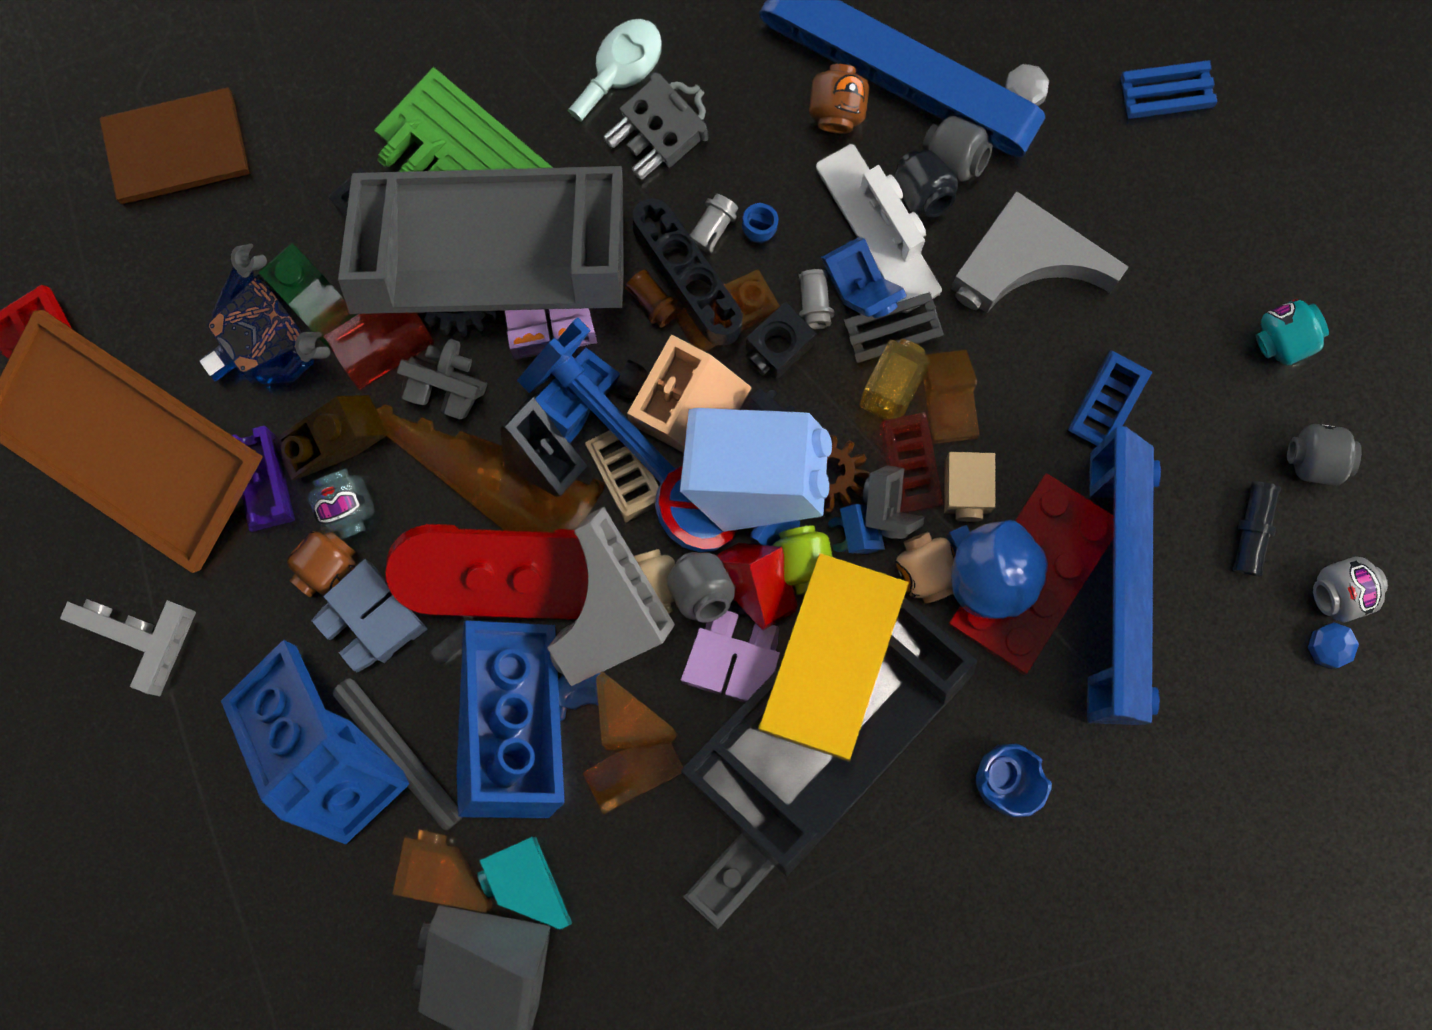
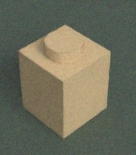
(969, 485)

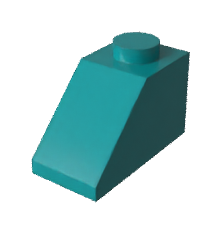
(524, 883)

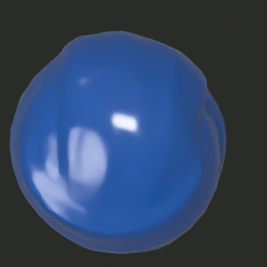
(998, 570)

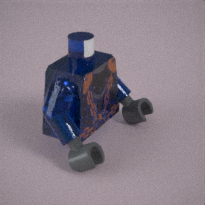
(257, 329)

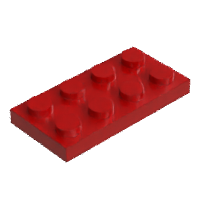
(1074, 539)

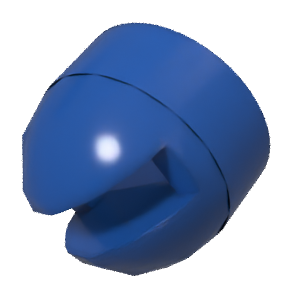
(763, 222)

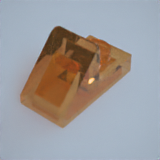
(951, 397)
(631, 774)

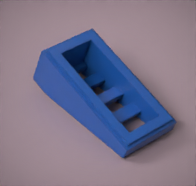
(1125, 366)

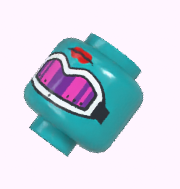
(1292, 332)

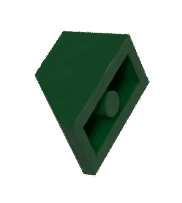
(306, 292)

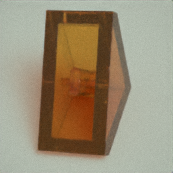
(626, 720)

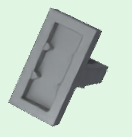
(159, 648)

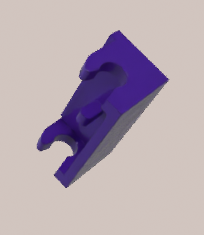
(267, 493)

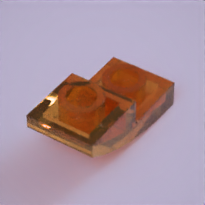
(752, 297)

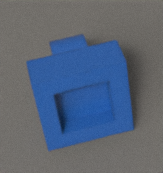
(858, 537)

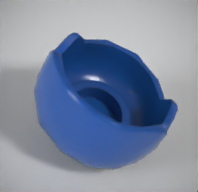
(1013, 780)

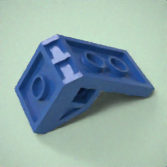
(305, 758)

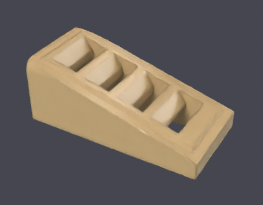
(638, 505)

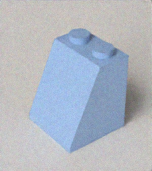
(755, 466)

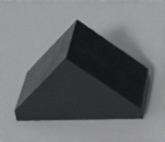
(538, 450)

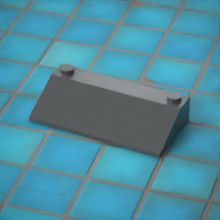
(483, 240)

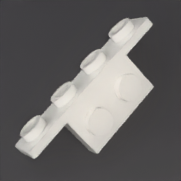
(878, 215)

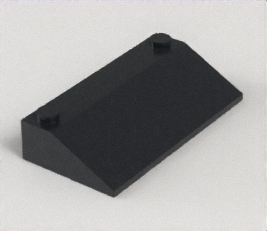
(794, 795)

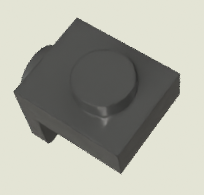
(883, 500)

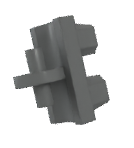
(423, 375)

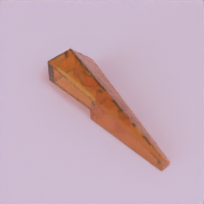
(478, 474)

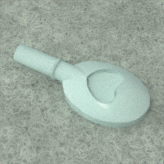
(622, 61)

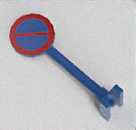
(675, 512)

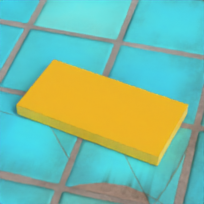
(833, 657)

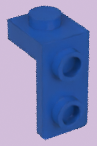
(860, 281)

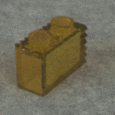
(895, 379)

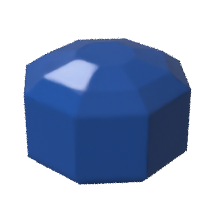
(1333, 645)

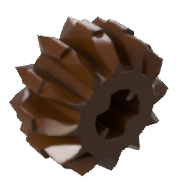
(850, 475)

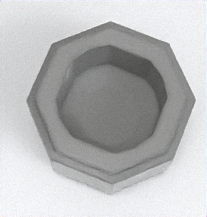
(1028, 83)

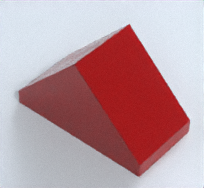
(760, 582)

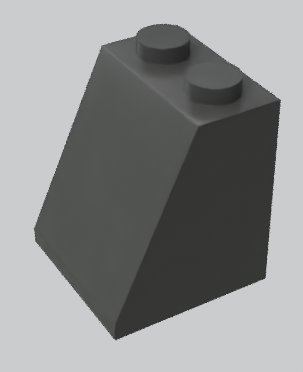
(481, 970)

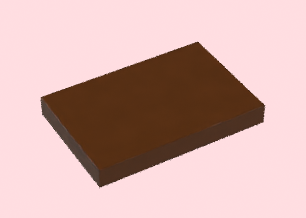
(174, 145)

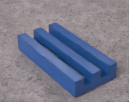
(1204, 83)

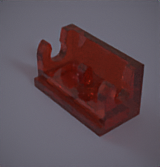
(377, 343)

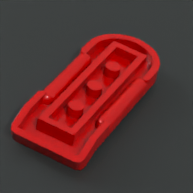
(488, 572)

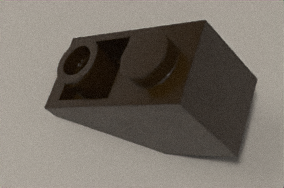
(330, 435)

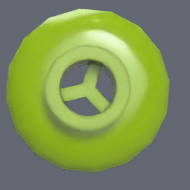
(801, 552)

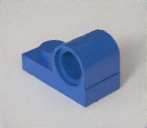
(564, 406)

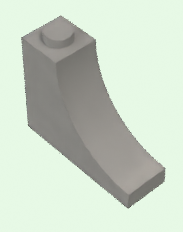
(1028, 247)
(620, 607)

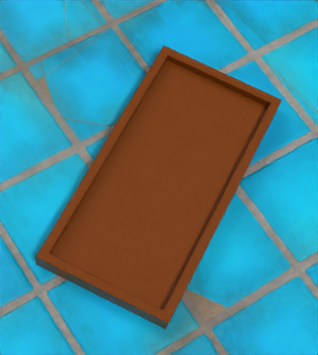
(121, 441)

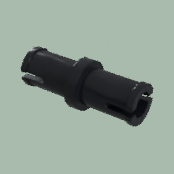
(1256, 528)

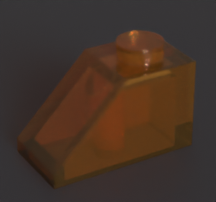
(438, 874)

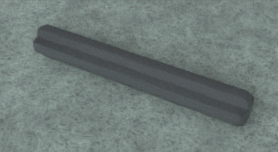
(381, 733)

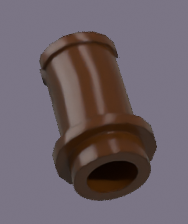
(652, 298)

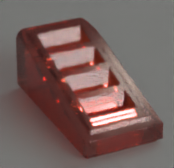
(924, 442)

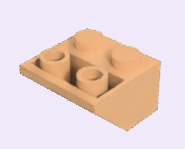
(679, 382)

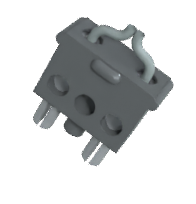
(665, 109)

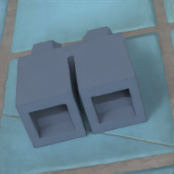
(371, 613)

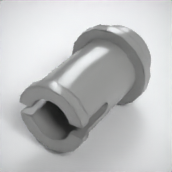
(713, 222)
(815, 299)

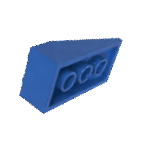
(508, 723)

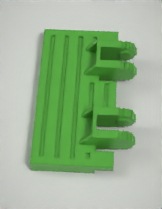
(451, 131)

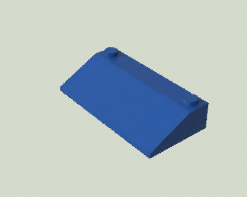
(1126, 471)

